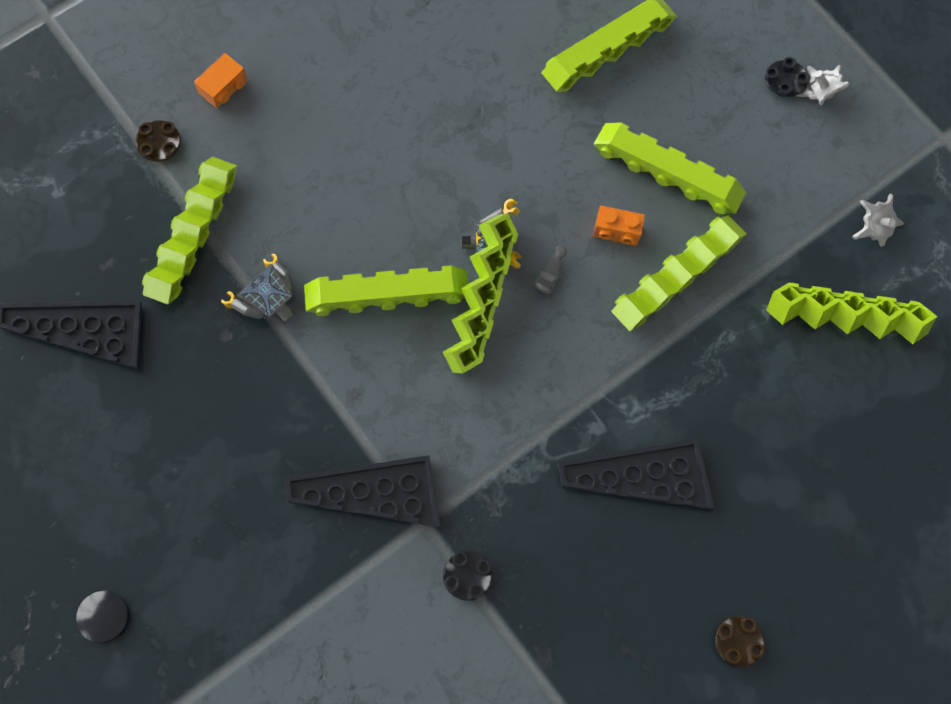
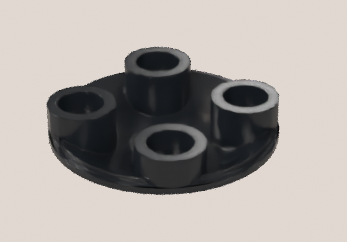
(786, 77)
(467, 575)
(102, 616)

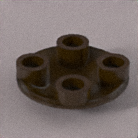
(158, 140)
(739, 641)

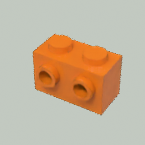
(221, 80)
(618, 225)

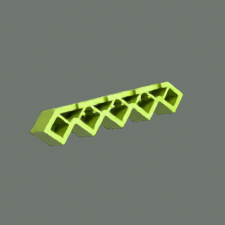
(607, 43)
(670, 167)
(189, 230)
(678, 272)
(385, 290)
(482, 294)
(851, 311)

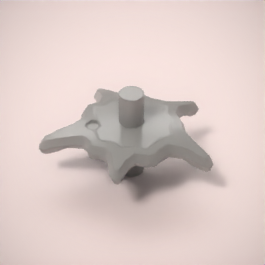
(824, 84)
(879, 221)

